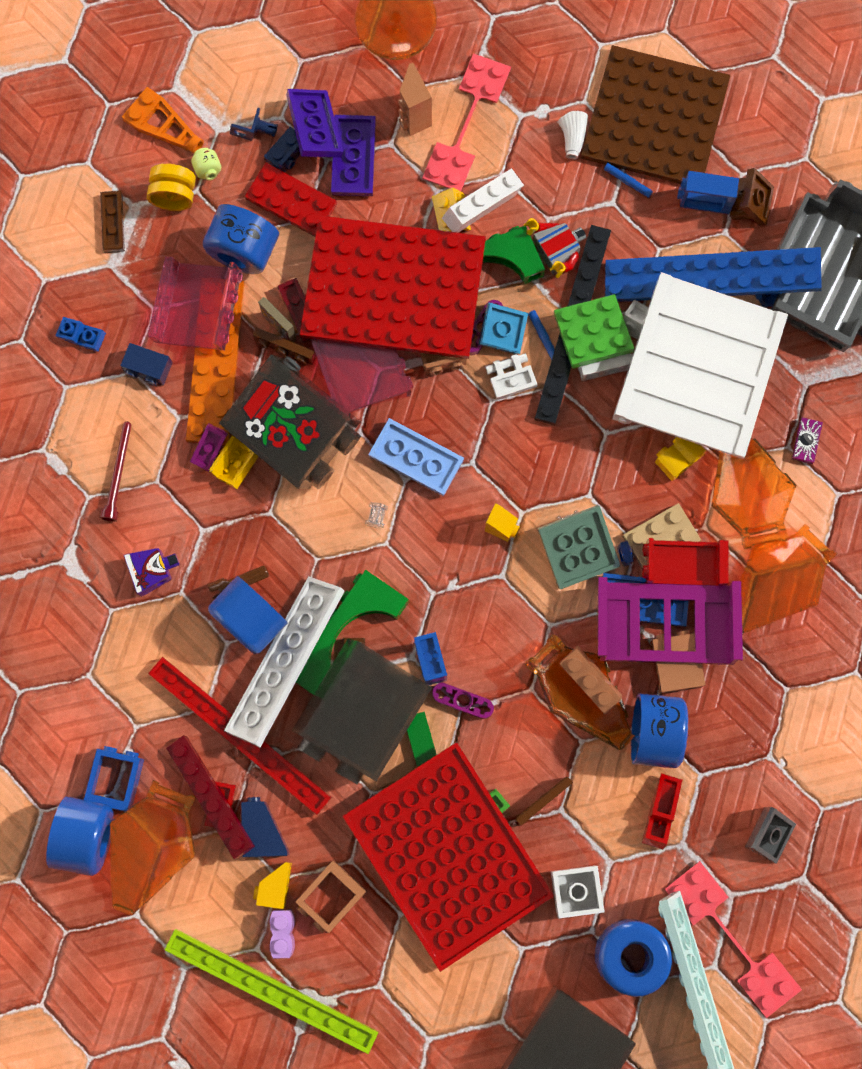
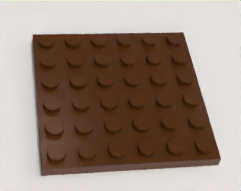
(655, 115)

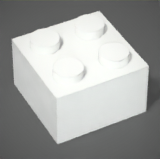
(577, 891)

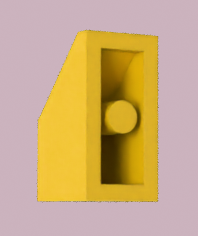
(501, 523)
(274, 888)

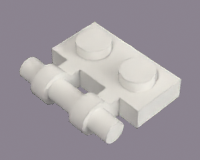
(514, 381)

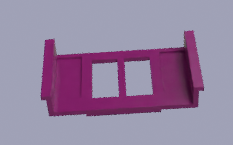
(716, 622)

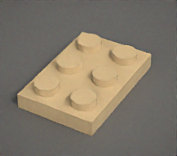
(667, 526)

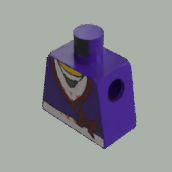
(150, 569)

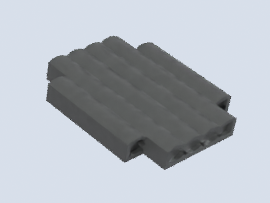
(837, 228)

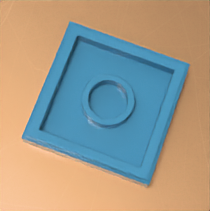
(503, 328)

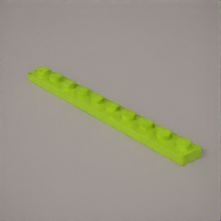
(272, 991)

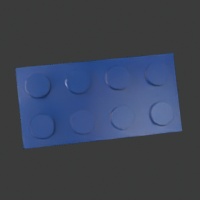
(653, 610)

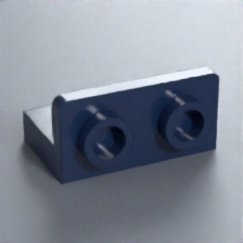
(284, 151)

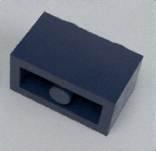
(146, 364)

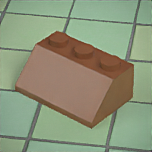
(414, 103)

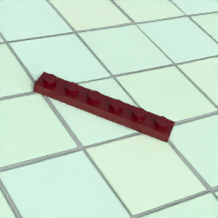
(210, 797)

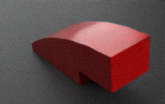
(662, 811)

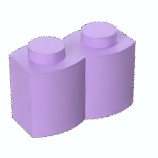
(281, 926)

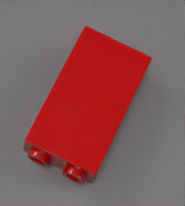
(686, 562)

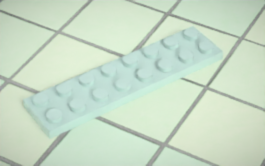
(694, 979)

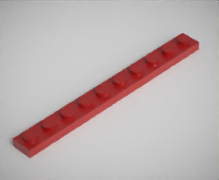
(219, 717)

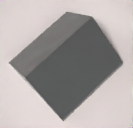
(770, 834)

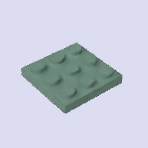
(579, 547)

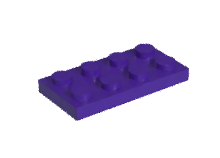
(314, 123)
(355, 169)

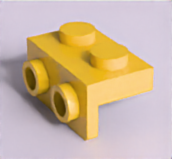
(442, 202)
(233, 463)

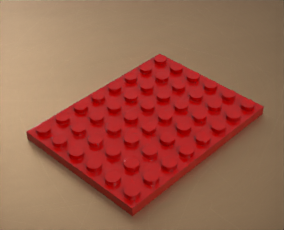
(393, 287)
(448, 856)

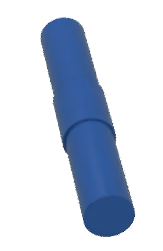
(628, 180)
(542, 333)

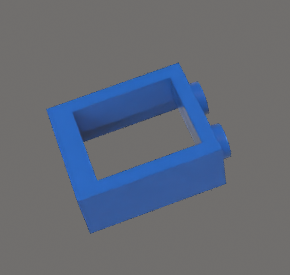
(708, 192)
(430, 658)
(132, 784)

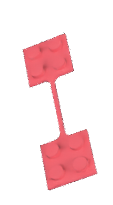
(449, 164)
(767, 980)

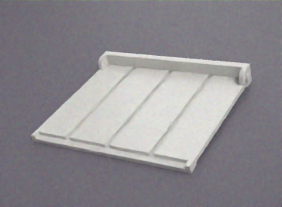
(700, 366)

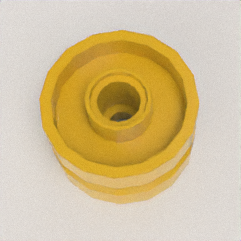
(171, 187)

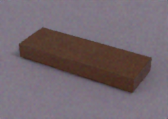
(112, 221)
(543, 800)

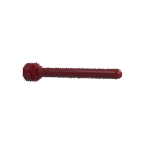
(110, 512)

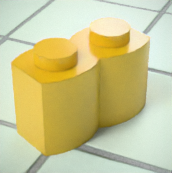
(678, 457)

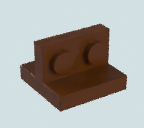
(753, 198)

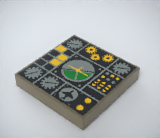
(277, 320)

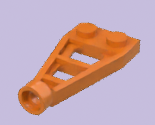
(144, 108)

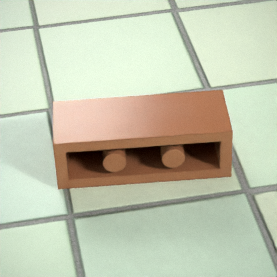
(591, 679)

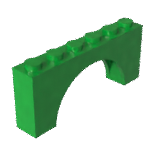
(516, 252)
(367, 597)

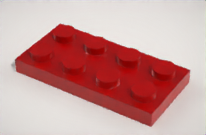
(289, 199)

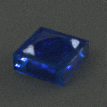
(626, 553)

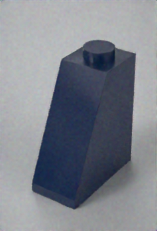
(262, 829)

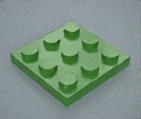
(593, 331)

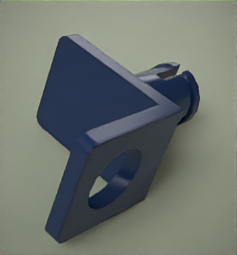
(258, 126)

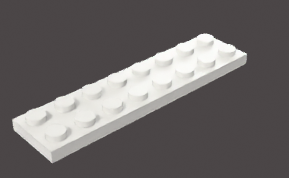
(284, 661)

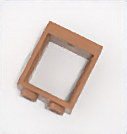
(346, 879)

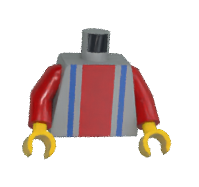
(556, 244)

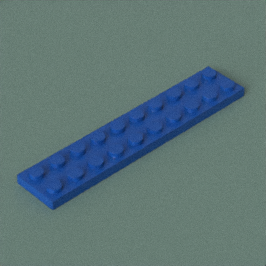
(722, 272)

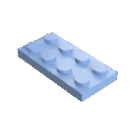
(416, 457)

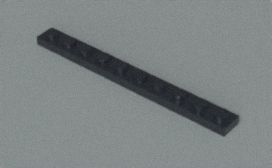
(581, 292)

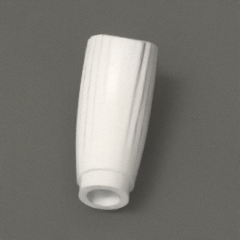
(574, 129)

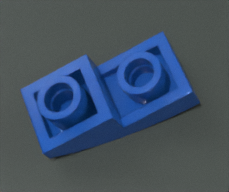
(80, 334)

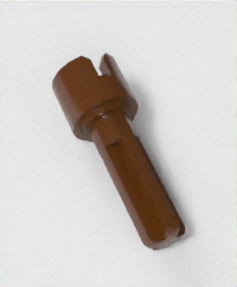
(249, 577)

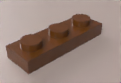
(284, 347)

